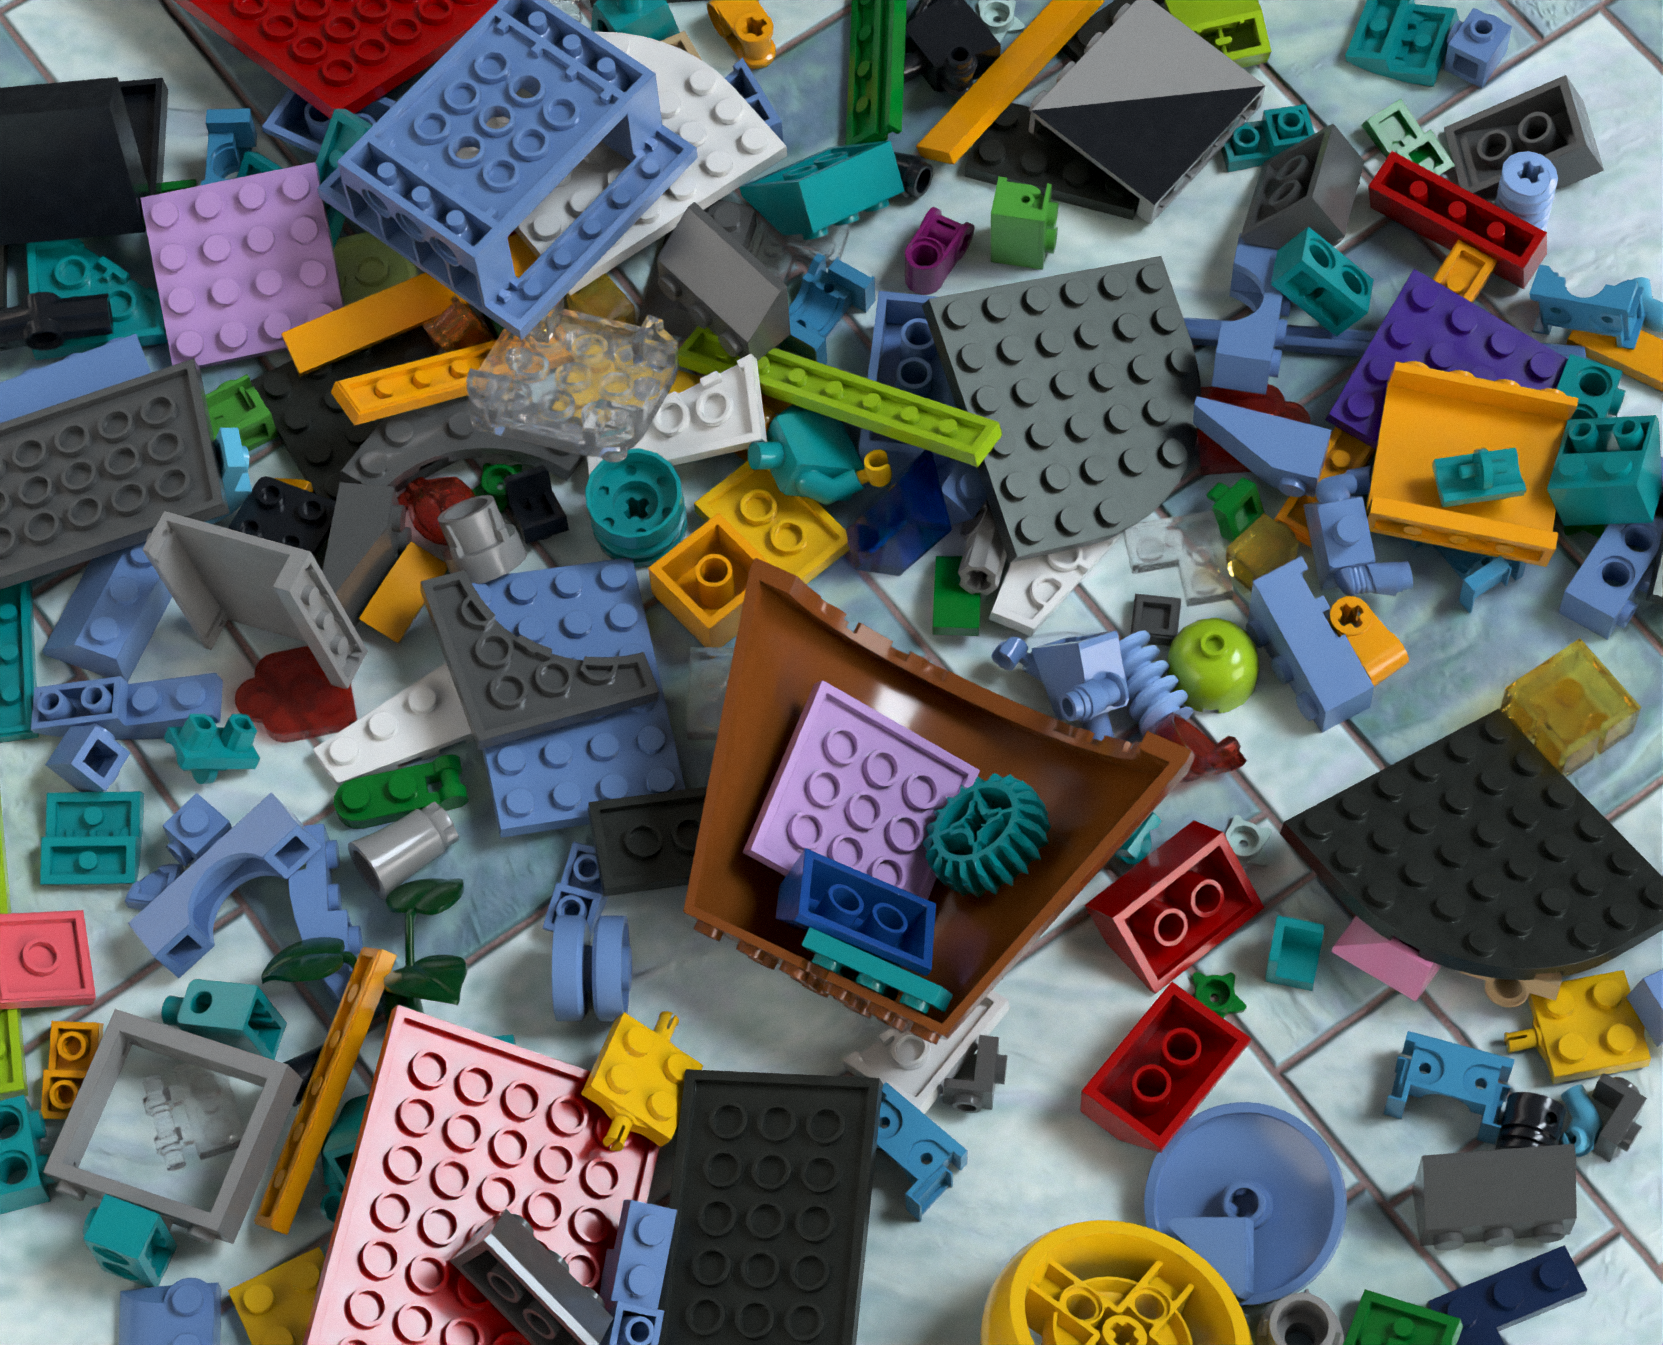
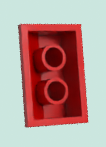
(1175, 905)
(1162, 1070)

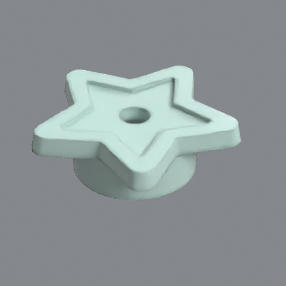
(1005, 12)
(1255, 838)

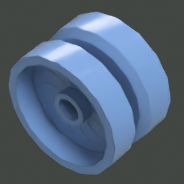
(587, 968)

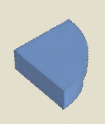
(152, 885)

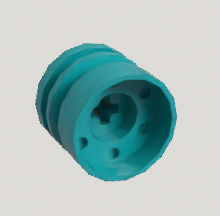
(640, 486)

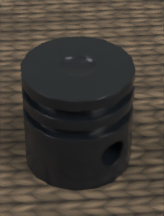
(1530, 1121)

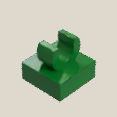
(1235, 507)

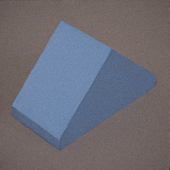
(1225, 1245)

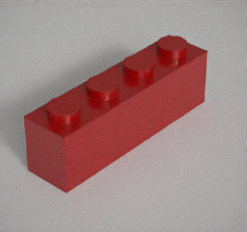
(1451, 213)

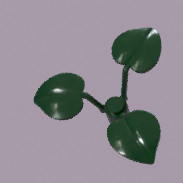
(429, 978)

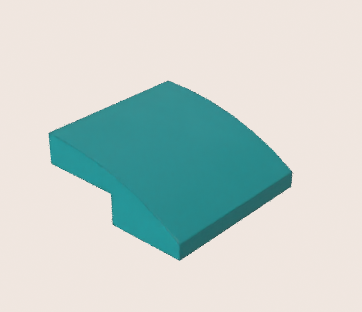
(1402, 40)
(92, 838)

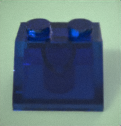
(900, 520)

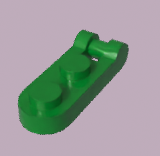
(396, 793)

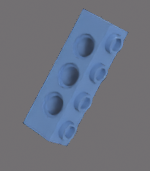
(1594, 602)

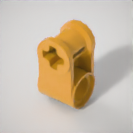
(745, 29)
(1373, 643)

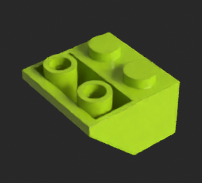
(1228, 25)

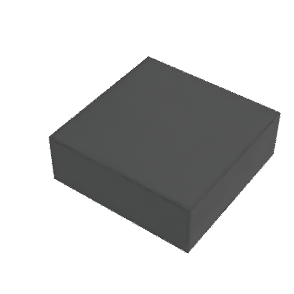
(1157, 616)

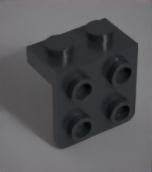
(285, 515)

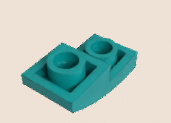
(1266, 138)

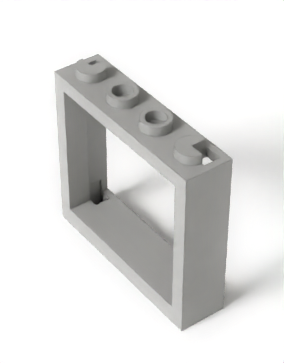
(279, 1091)

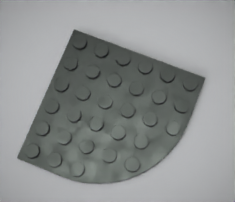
(1088, 397)
(1483, 859)

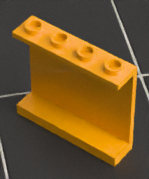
(1450, 415)

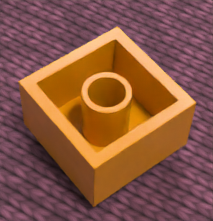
(706, 580)

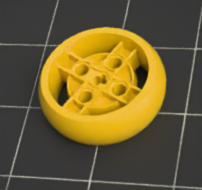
(1111, 1288)

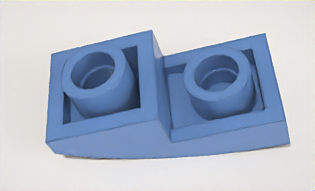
(579, 889)

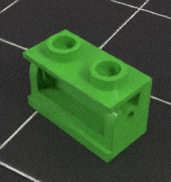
(1022, 224)
(241, 407)

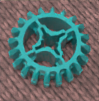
(987, 835)

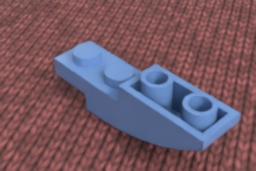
(126, 709)
(319, 907)
(636, 1274)

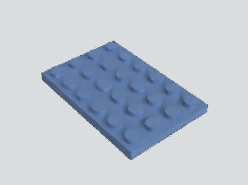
(553, 775)

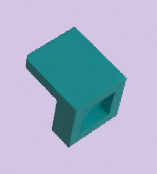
(1294, 953)

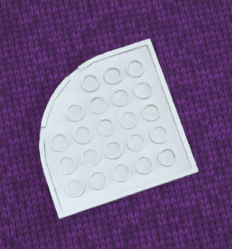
(695, 105)

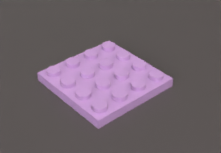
(241, 263)
(856, 793)

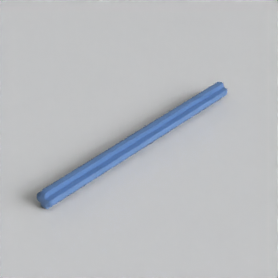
(1322, 341)

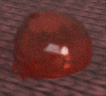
(428, 499)
(1209, 757)

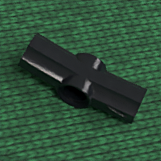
(47, 320)

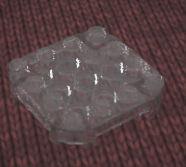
(575, 383)

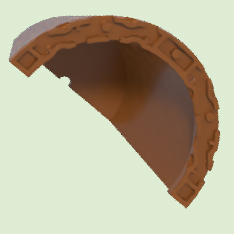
(1089, 787)

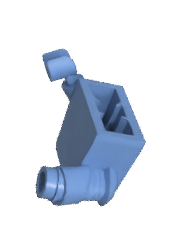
(1344, 542)
(1079, 674)

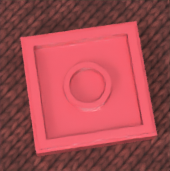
(45, 960)

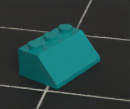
(827, 188)

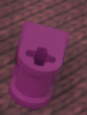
(939, 245)

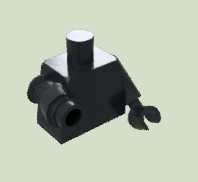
(948, 45)

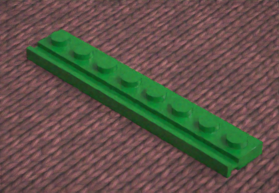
(875, 70)

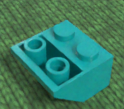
(1608, 471)

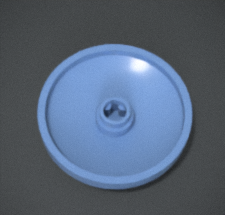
(1257, 1167)

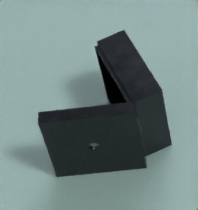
(79, 157)

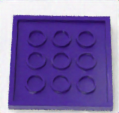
(1446, 335)

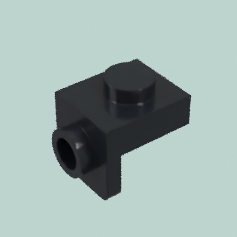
(534, 505)

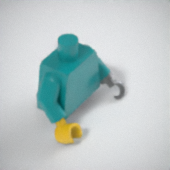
(816, 457)

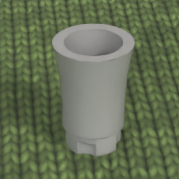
(402, 848)

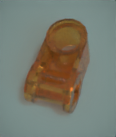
(458, 327)

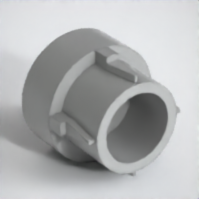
(480, 540)
(1301, 1314)

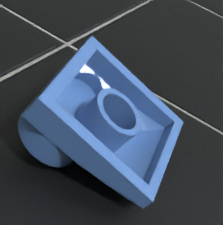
(171, 1314)

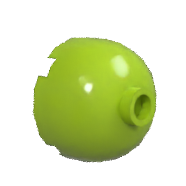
(1214, 664)

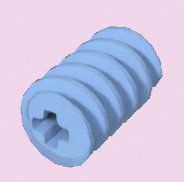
(1527, 187)
(1147, 691)

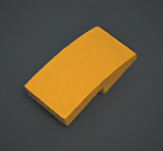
(399, 595)
(69, 1060)

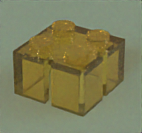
(1571, 708)

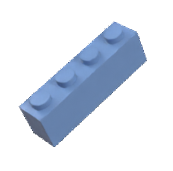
(72, 377)

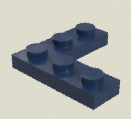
(1512, 1296)

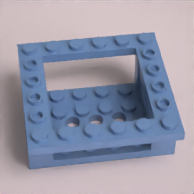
(458, 212)

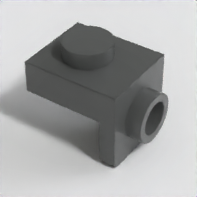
(989, 1070)
(1621, 1127)

